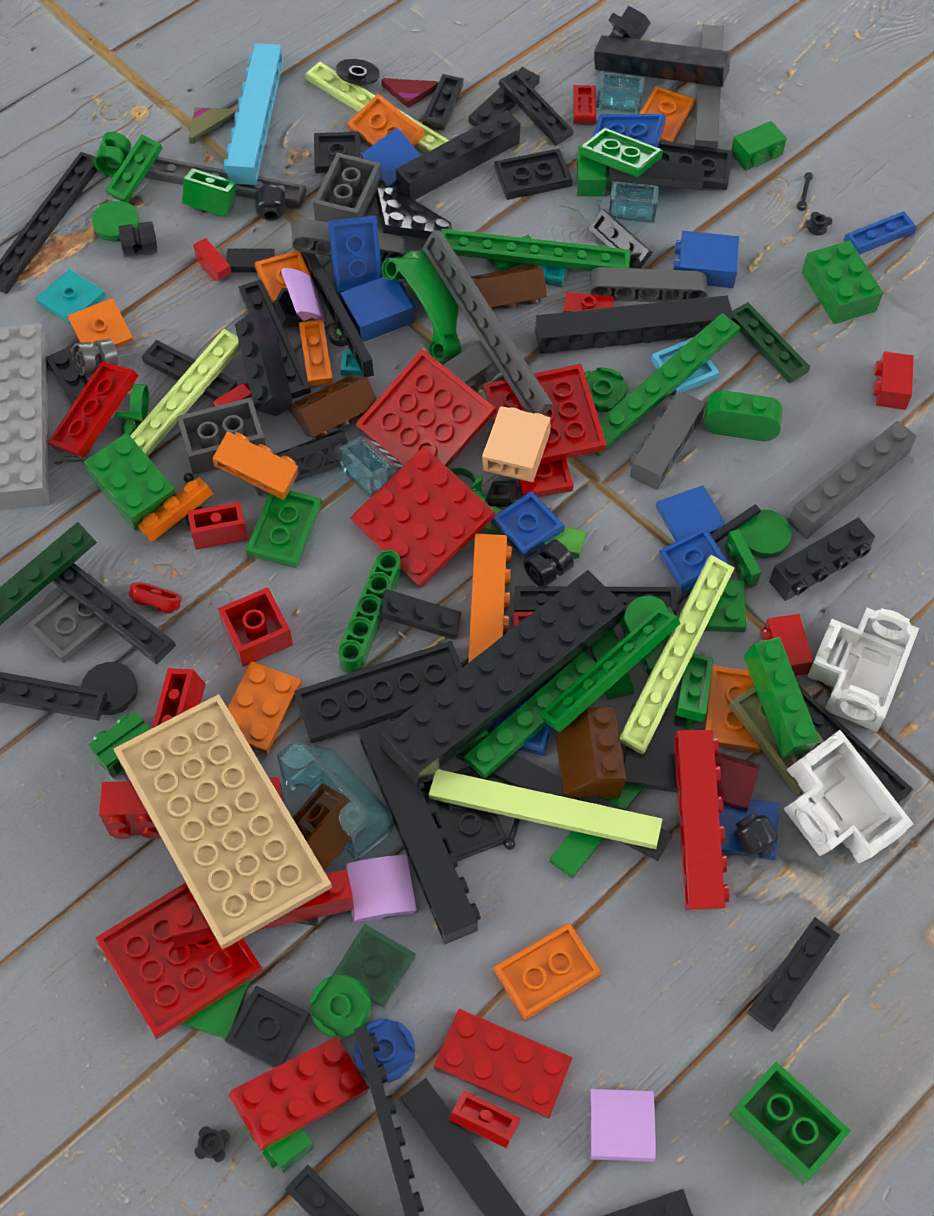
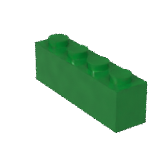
(781, 698)

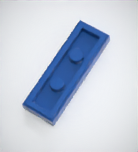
(881, 232)

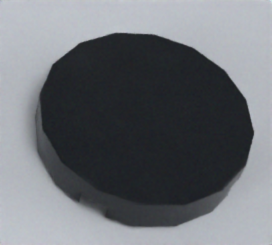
(116, 681)

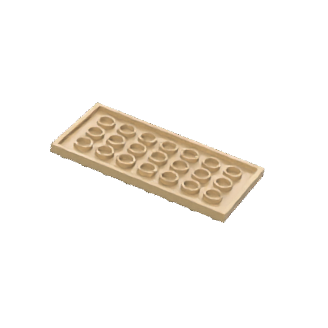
(222, 821)

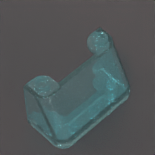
(363, 818)

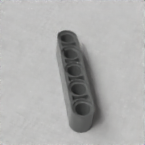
(313, 238)
(648, 284)

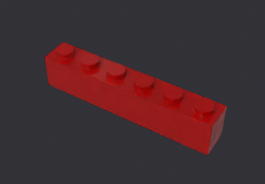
(699, 820)
(189, 925)

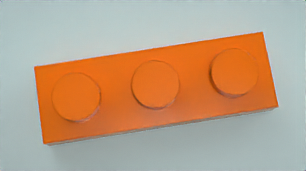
(315, 353)
(175, 509)

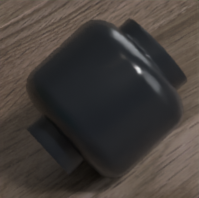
(270, 202)
(755, 835)

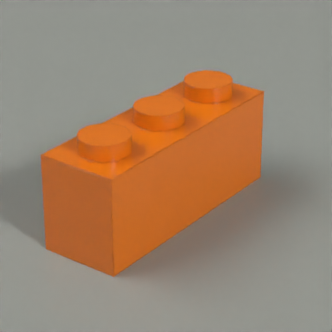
(256, 464)

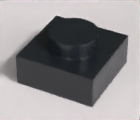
(502, 493)

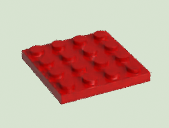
(426, 409)
(572, 415)
(423, 516)
(171, 981)

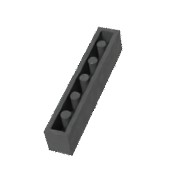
(851, 479)

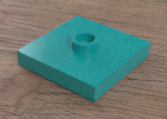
(69, 295)

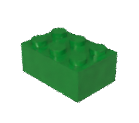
(842, 282)
(129, 479)
(790, 1123)

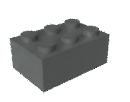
(347, 189)
(206, 428)

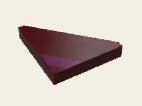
(408, 90)

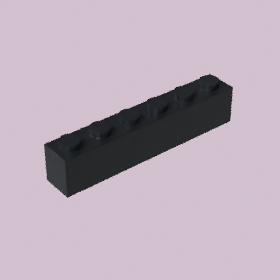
(662, 60)
(458, 155)

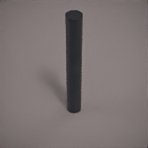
(736, 523)

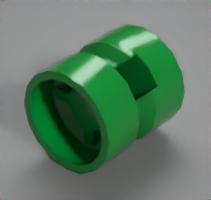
(111, 153)

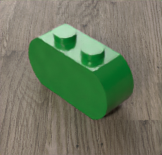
(743, 415)
(634, 615)

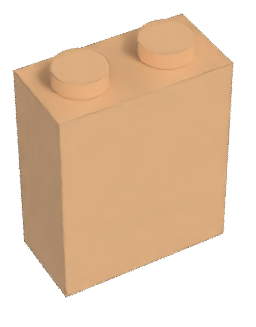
(516, 443)

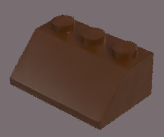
(512, 286)
(333, 405)
(591, 755)
(321, 826)

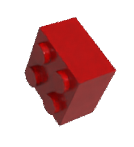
(255, 626)

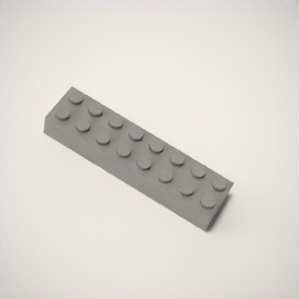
(24, 417)

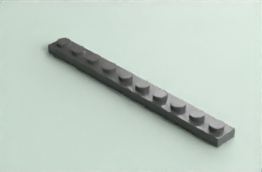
(486, 325)

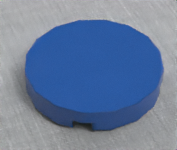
(395, 1048)

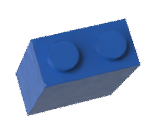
(710, 254)
(378, 307)

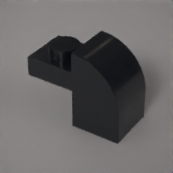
(630, 25)

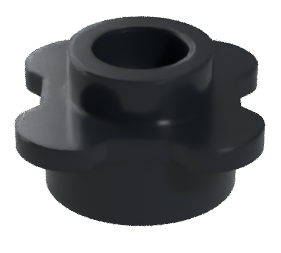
(818, 223)
(207, 1135)

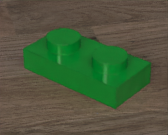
(746, 566)

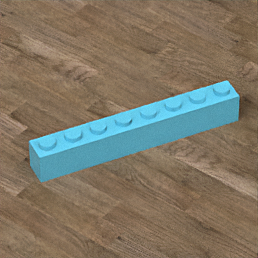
(254, 114)

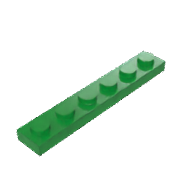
(609, 669)
(524, 721)

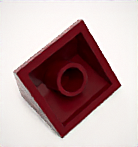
(737, 780)

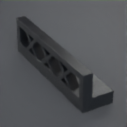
(666, 174)
(310, 447)

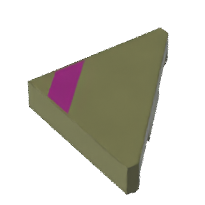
(208, 120)

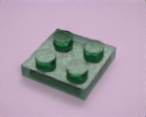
(376, 963)

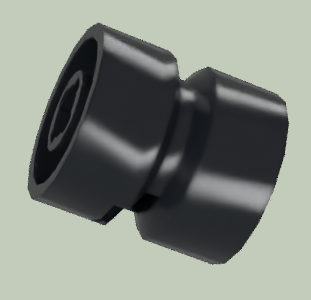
(138, 238)
(552, 561)

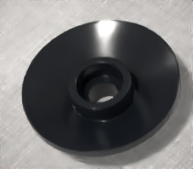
(357, 72)

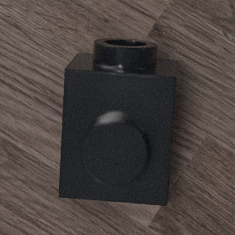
(286, 310)

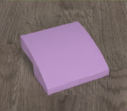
(304, 295)
(381, 888)
(622, 1125)

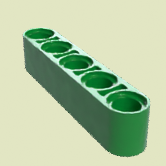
(368, 622)

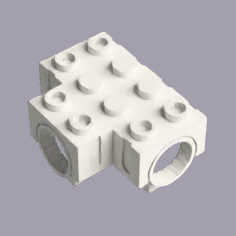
(863, 665)
(844, 802)

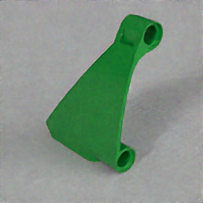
(434, 297)

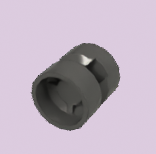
(89, 356)

